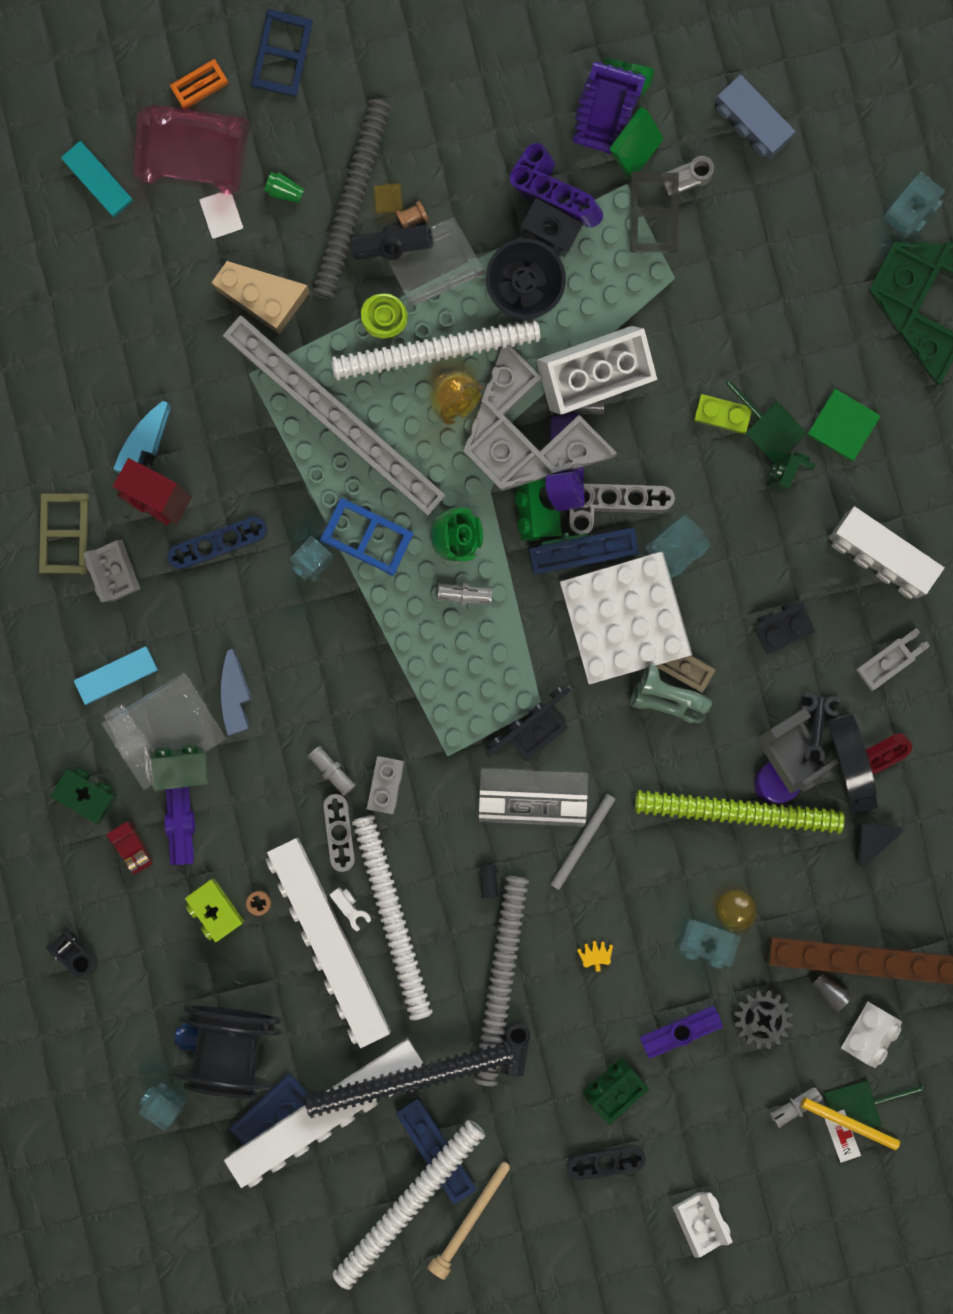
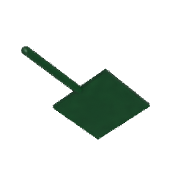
(774, 430)
(565, 537)
(859, 1102)

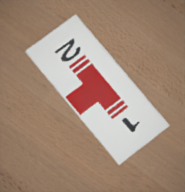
(843, 1140)

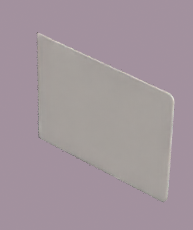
(221, 214)

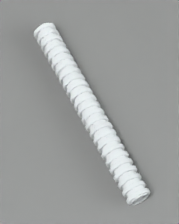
(436, 349)
(392, 918)
(408, 1205)

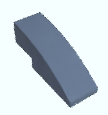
(233, 695)

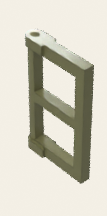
(45, 533)

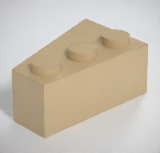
(261, 294)

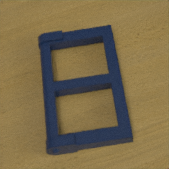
(282, 17)

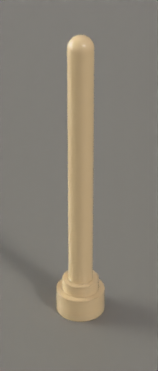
(440, 1265)

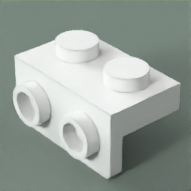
(872, 1035)
(702, 1223)

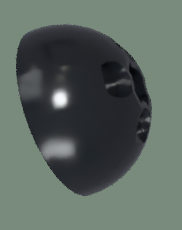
(528, 264)

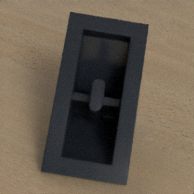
(873, 840)

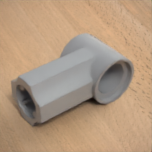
(687, 176)

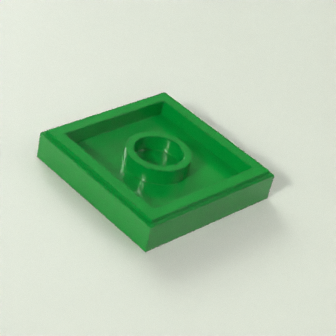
(636, 142)
(843, 425)

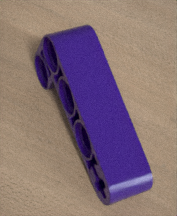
(538, 181)
(565, 488)

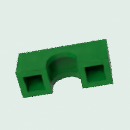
(534, 519)

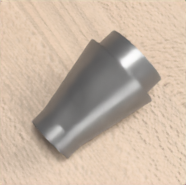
(831, 993)

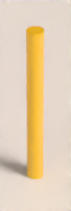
(849, 1123)

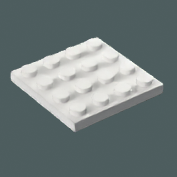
(626, 618)

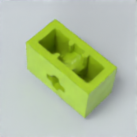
(214, 896)

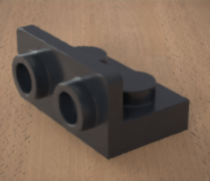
(783, 628)

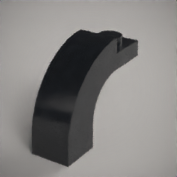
(853, 764)

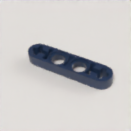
(216, 539)

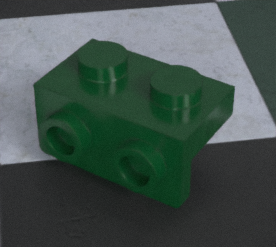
(783, 473)

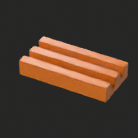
(198, 85)

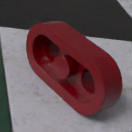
(888, 752)

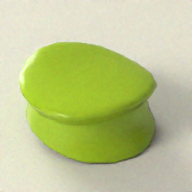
(383, 315)

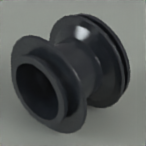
(226, 1051)

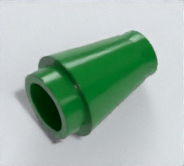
(283, 188)

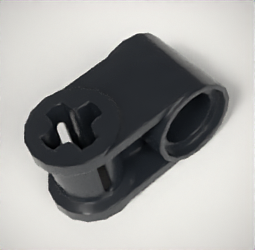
(71, 952)

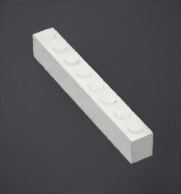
(328, 942)
(298, 1129)

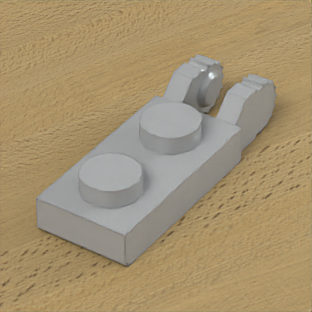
(890, 661)

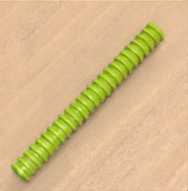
(739, 812)

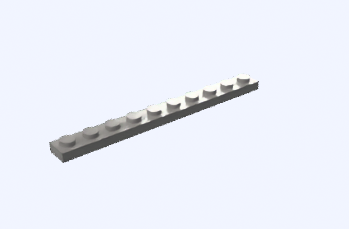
(333, 415)

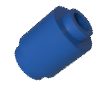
(186, 1037)

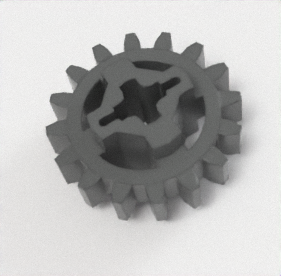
(751, 1025)

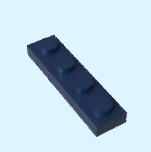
(583, 551)
(429, 1143)

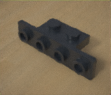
(537, 730)

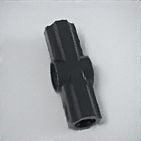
(392, 242)

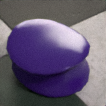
(771, 787)

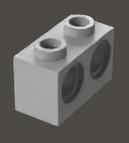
(385, 785)

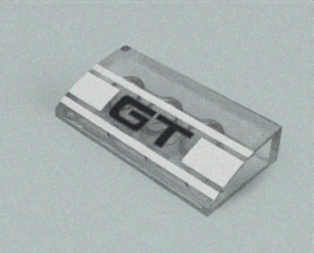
(533, 797)

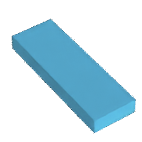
(116, 675)

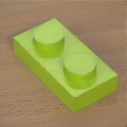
(722, 414)

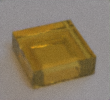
(388, 198)

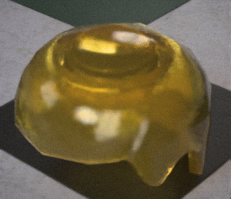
(736, 910)

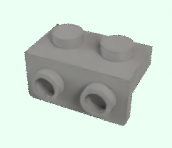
(111, 571)

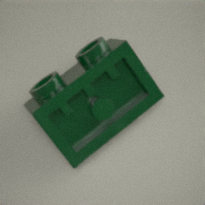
(615, 1091)

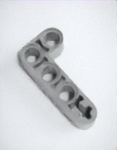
(621, 504)

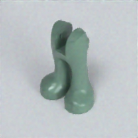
(680, 703)

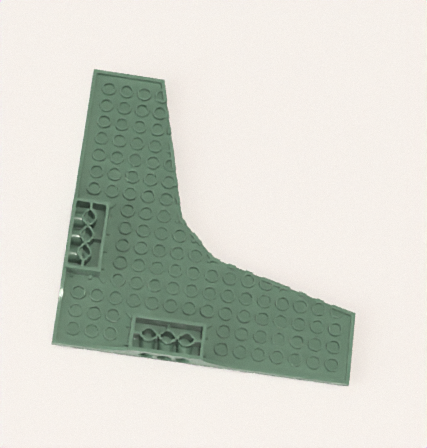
(472, 658)

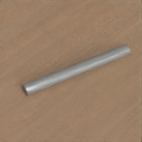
(583, 841)

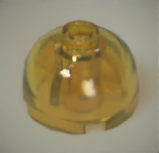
(455, 395)

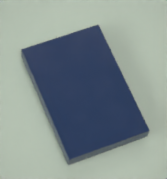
(270, 1109)

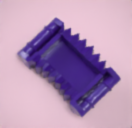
(606, 105)

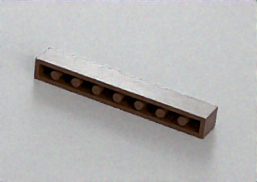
(859, 959)

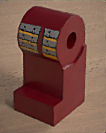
(130, 847)

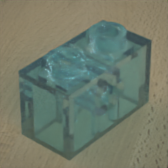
(922, 191)
(311, 559)
(696, 932)
(161, 1106)

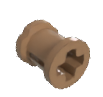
(412, 216)

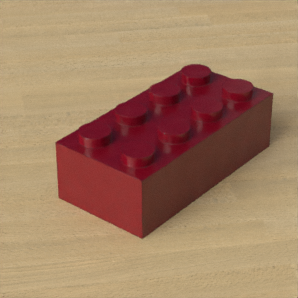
(151, 493)

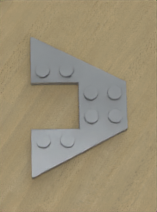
(505, 452)

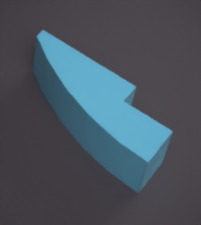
(145, 437)

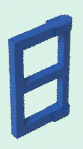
(375, 519)

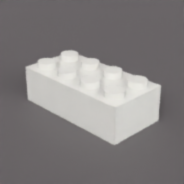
(596, 369)
(885, 553)

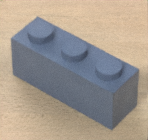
(754, 117)

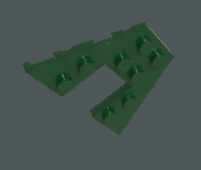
(900, 293)

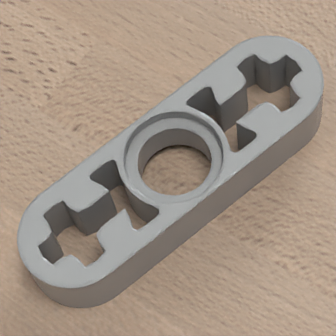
(329, 826)

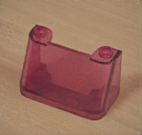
(190, 146)

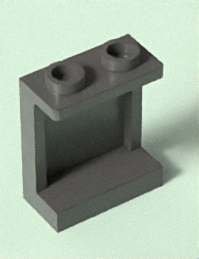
(785, 750)

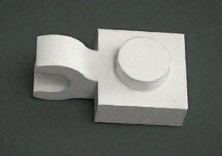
(345, 902)

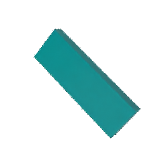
(97, 179)

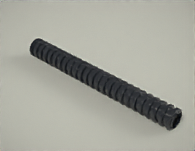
(408, 1079)

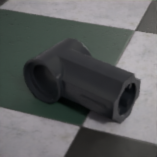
(518, 1048)

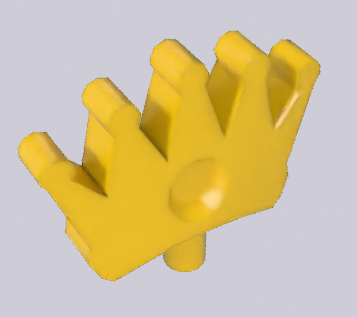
(596, 957)

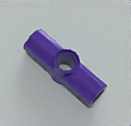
(180, 826)
(698, 1025)

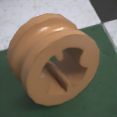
(254, 910)

